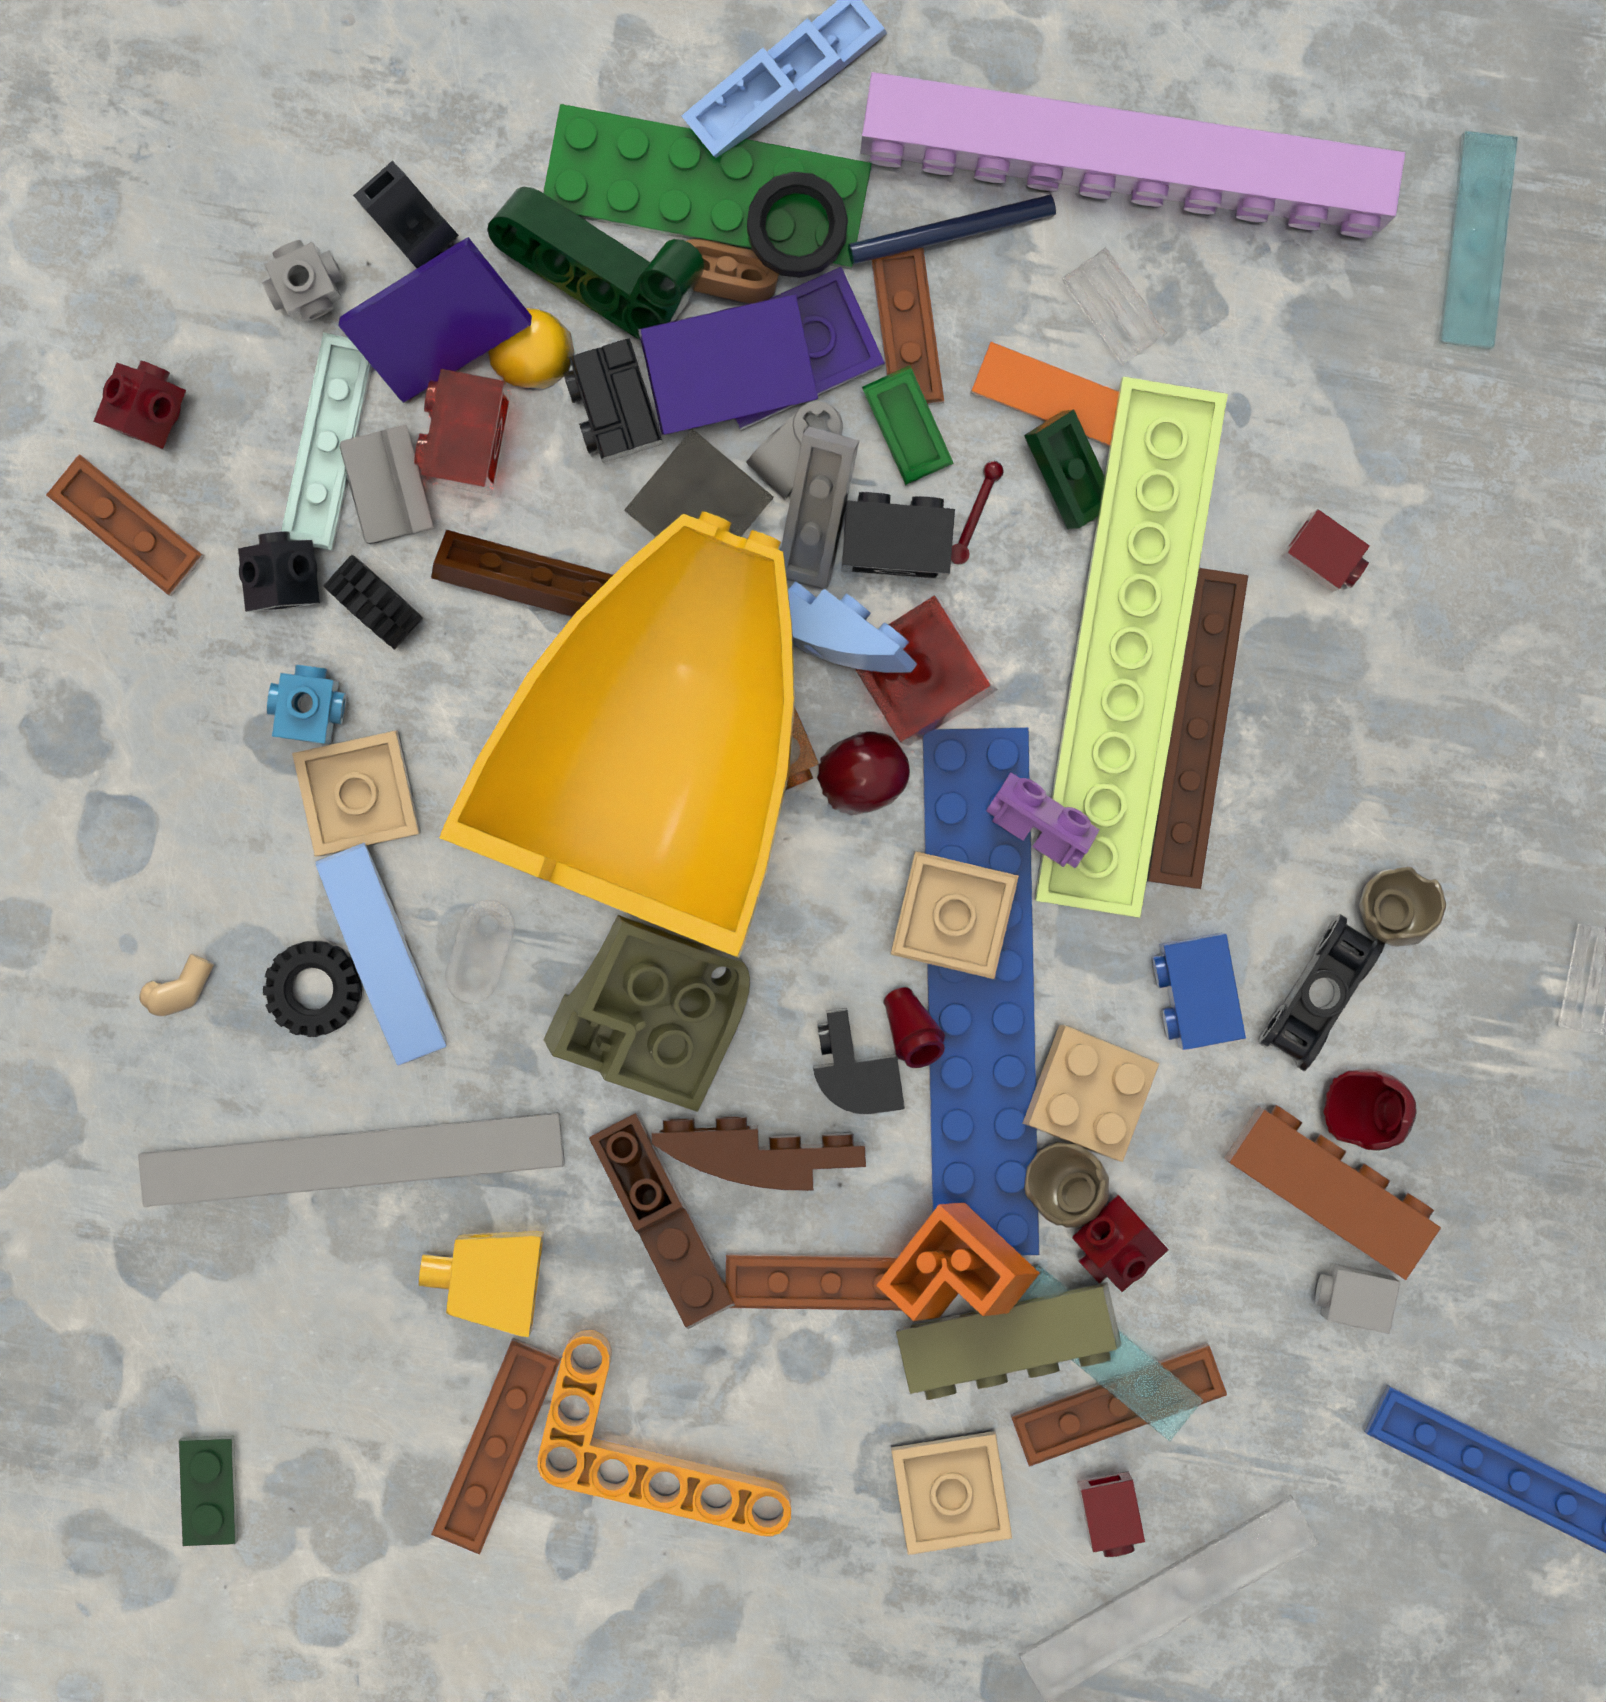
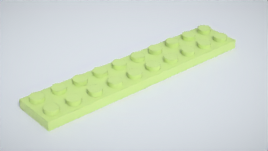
(1133, 638)

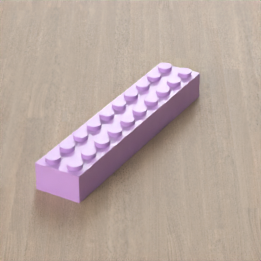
(1131, 154)

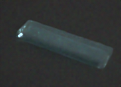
(1478, 240)
(1133, 1375)

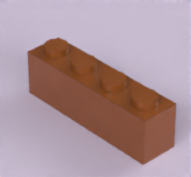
(1333, 1192)

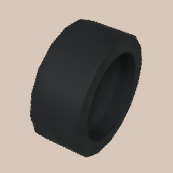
(786, 185)

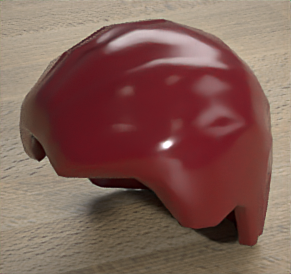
(863, 773)
(1369, 1109)

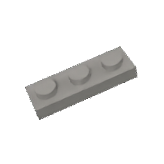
(818, 506)

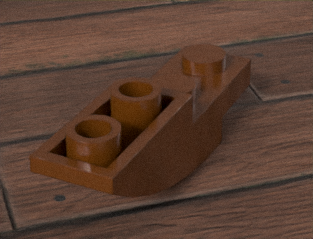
(734, 1153)
(662, 1220)

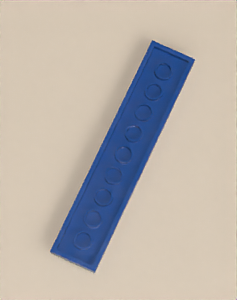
(988, 1024)

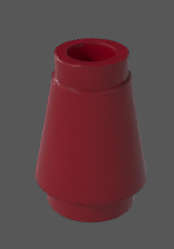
(913, 1030)

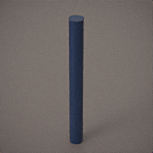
(951, 229)

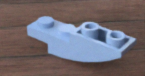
(841, 635)

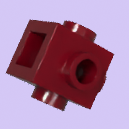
(140, 403)
(1118, 1245)

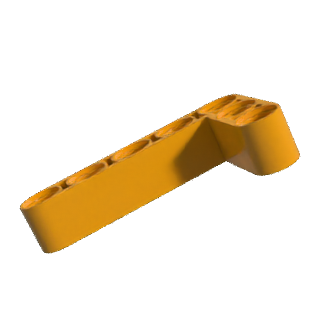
(640, 1463)

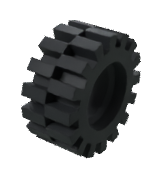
(373, 601)
(280, 988)

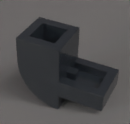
(406, 215)
(856, 1084)

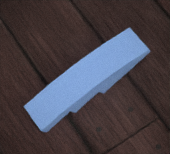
(783, 75)
(380, 953)

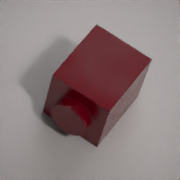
(1327, 552)
(1111, 1514)

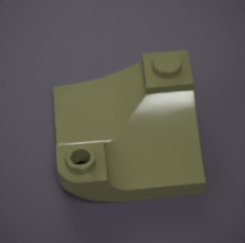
(652, 1013)

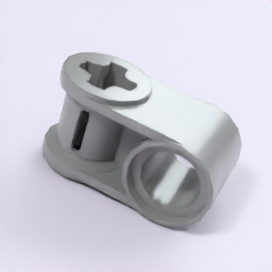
(779, 454)

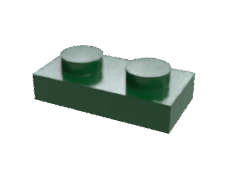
(1068, 467)
(208, 1490)

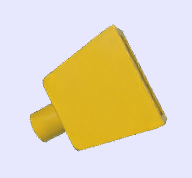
(489, 1279)

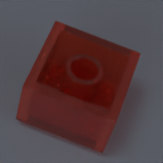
(464, 431)
(940, 685)

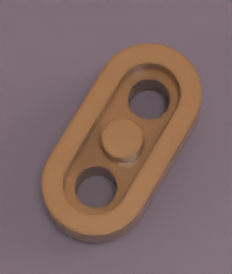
(734, 273)

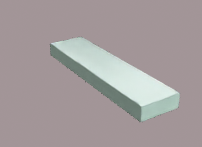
(331, 417)

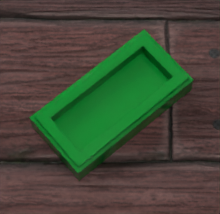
(907, 425)

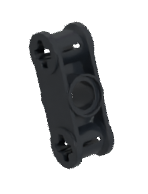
(1345, 973)

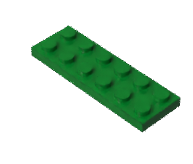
(672, 185)

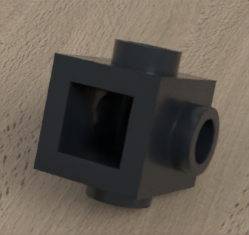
(278, 573)

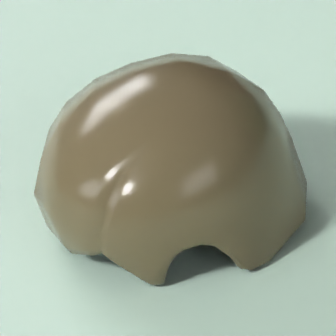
(1402, 906)
(1067, 1184)

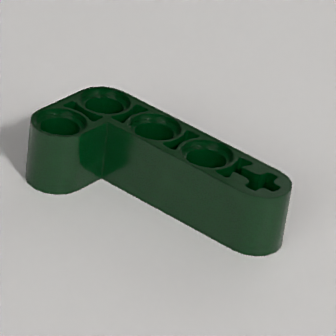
(593, 264)

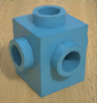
(285, 702)

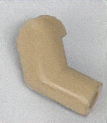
(180, 993)

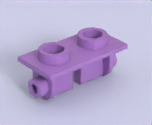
(1064, 830)

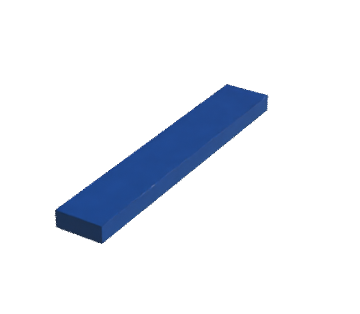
(1490, 1466)

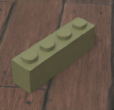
(1028, 1337)

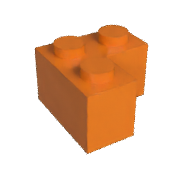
(956, 1256)

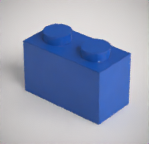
(1200, 991)

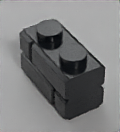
(614, 401)

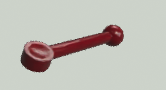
(992, 472)

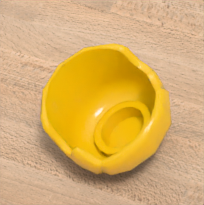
(535, 354)

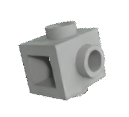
(313, 297)

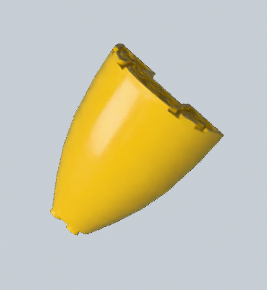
(652, 739)

